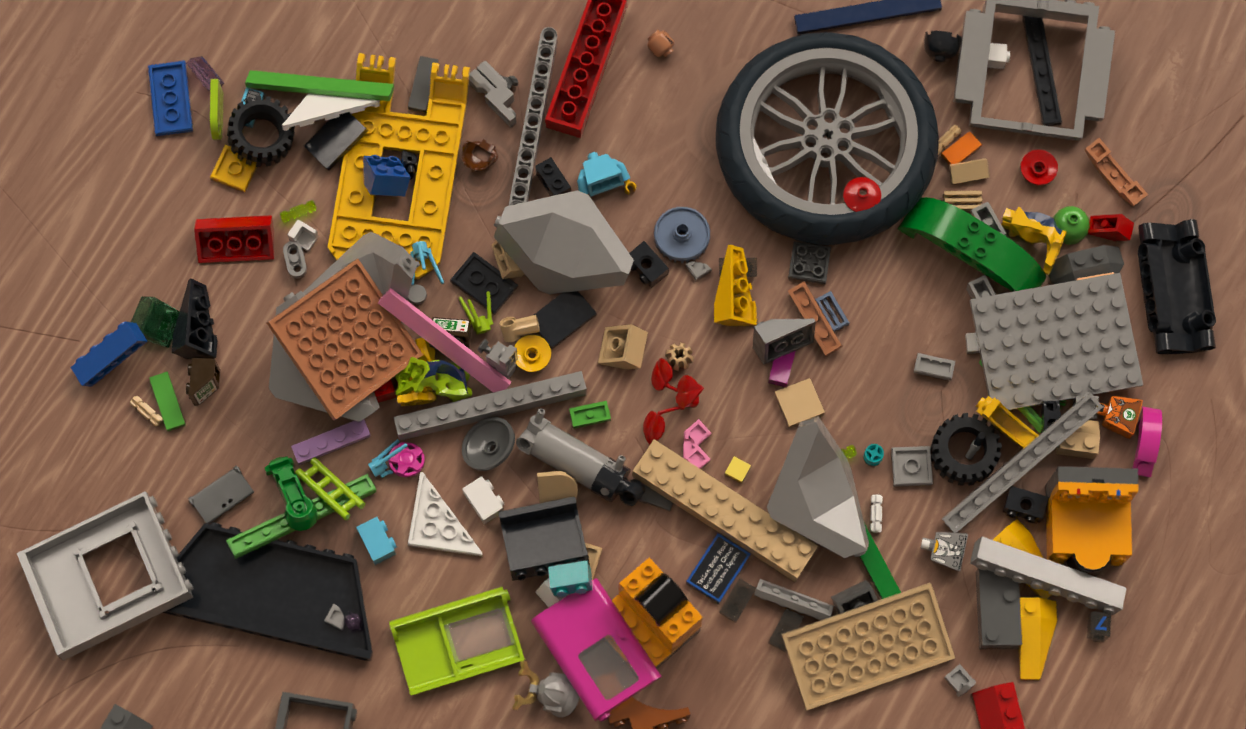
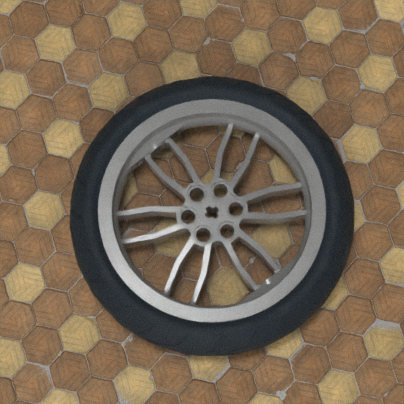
(843, 55)

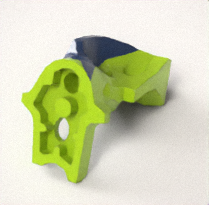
(424, 376)

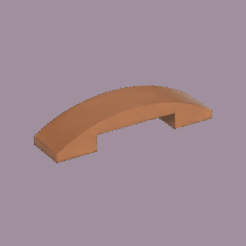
(1114, 174)

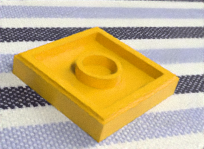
(232, 171)

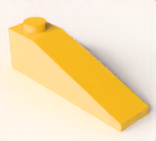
(733, 297)
(1019, 537)
(1037, 630)

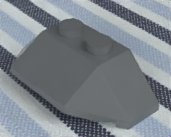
(1086, 263)

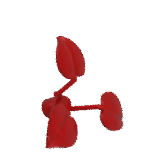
(687, 396)

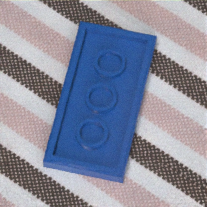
(170, 98)

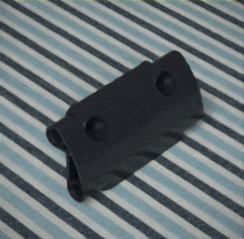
(1176, 287)

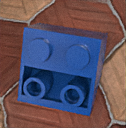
(385, 176)

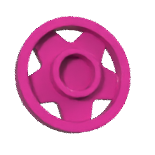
(407, 460)

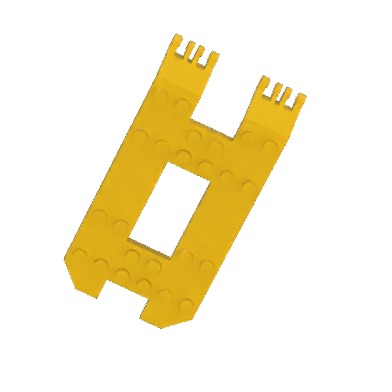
(432, 136)

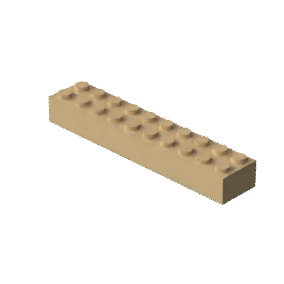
(724, 510)

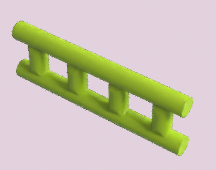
(330, 478)

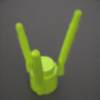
(480, 323)

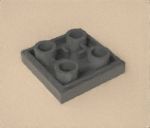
(809, 262)

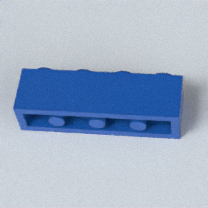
(108, 354)

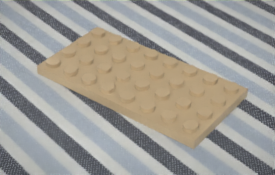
(868, 646)

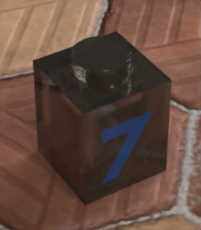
(1098, 626)

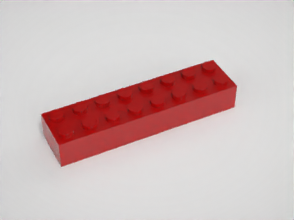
(585, 66)

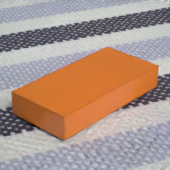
(961, 149)

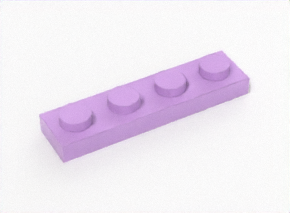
(330, 441)

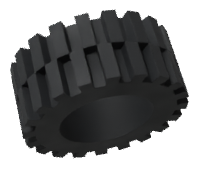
(259, 110)
(955, 470)

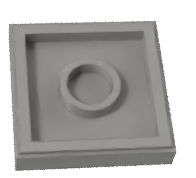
(911, 466)

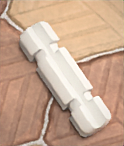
(876, 514)

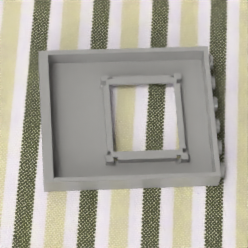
(68, 592)

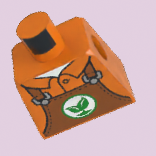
(1121, 415)

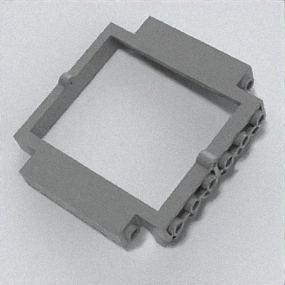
(1094, 70)

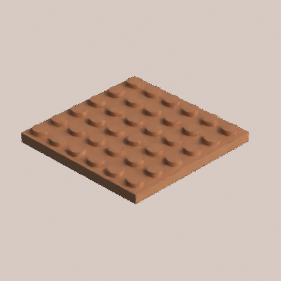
(344, 339)

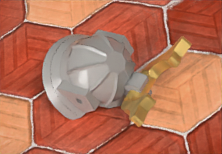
(553, 692)

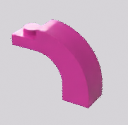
(1148, 441)

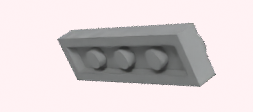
(793, 600)

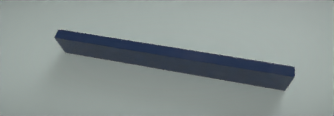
(862, 14)

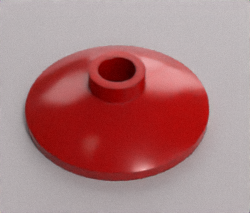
(1042, 160)
(859, 202)

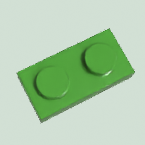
(590, 414)

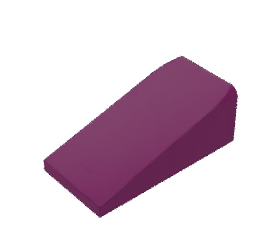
(781, 370)

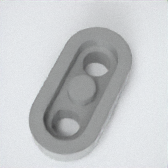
(295, 260)

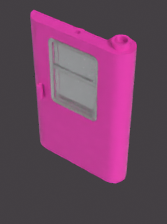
(596, 650)

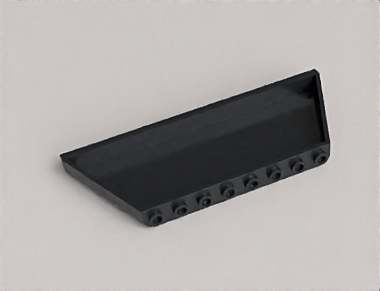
(274, 591)

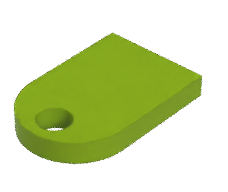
(216, 109)

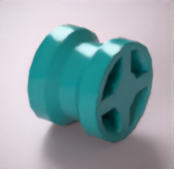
(875, 451)

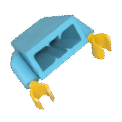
(603, 174)

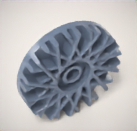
(679, 246)

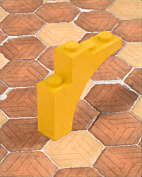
(1005, 421)

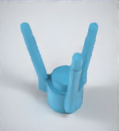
(420, 252)
(378, 464)

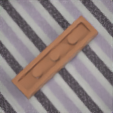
(810, 310)

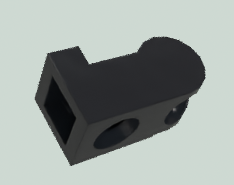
(1050, 413)

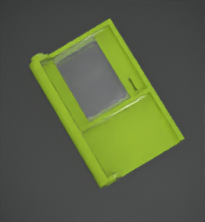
(454, 636)

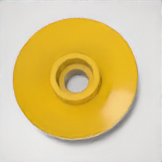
(532, 344)

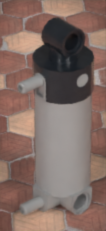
(583, 463)

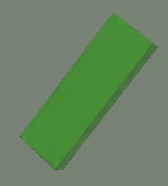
(167, 401)

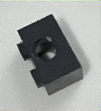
(552, 178)
(658, 268)
(1035, 501)

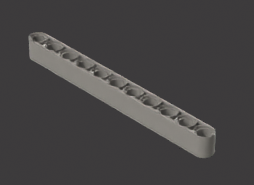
(536, 115)

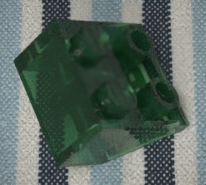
(156, 320)

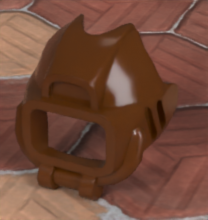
(473, 162)

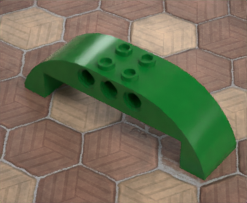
(973, 243)

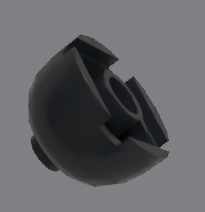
(941, 45)

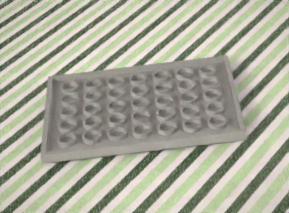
(1056, 342)

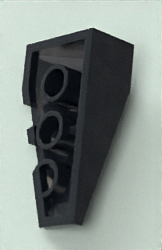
(193, 330)

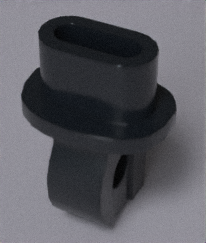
(409, 162)

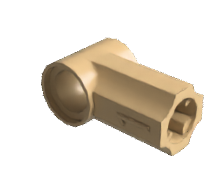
(514, 328)

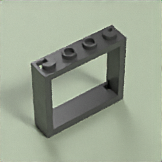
(287, 698)

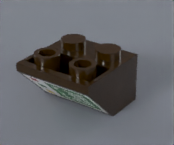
(457, 328)
(203, 379)

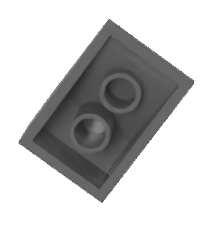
(781, 337)
(854, 597)

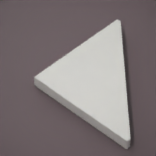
(325, 106)
(436, 525)

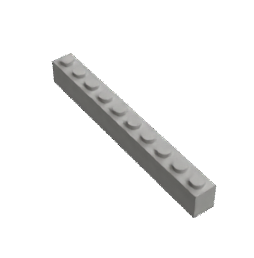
(490, 405)

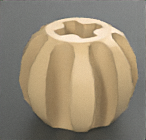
(681, 361)

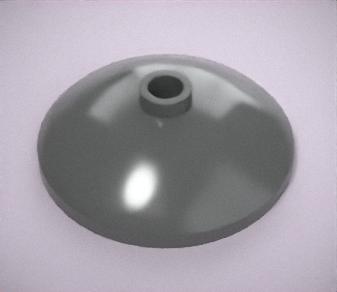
(488, 443)

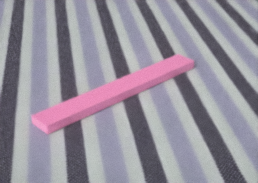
(443, 341)

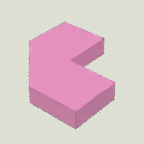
(692, 439)

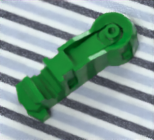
(299, 509)

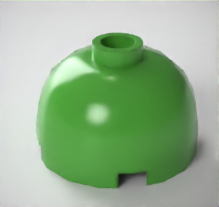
(1074, 222)

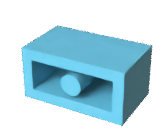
(376, 540)

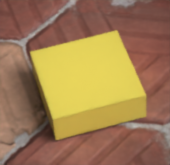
(737, 469)

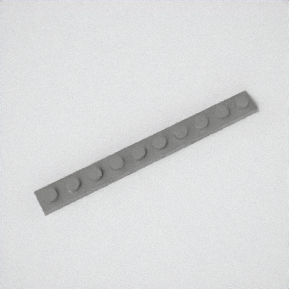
(1022, 462)

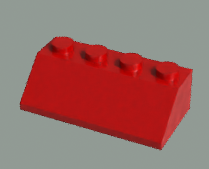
(234, 239)
(998, 707)

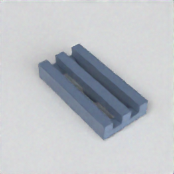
(838, 325)

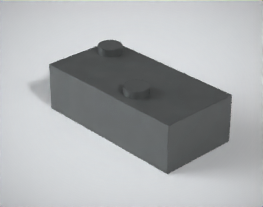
(998, 611)

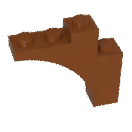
(646, 717)

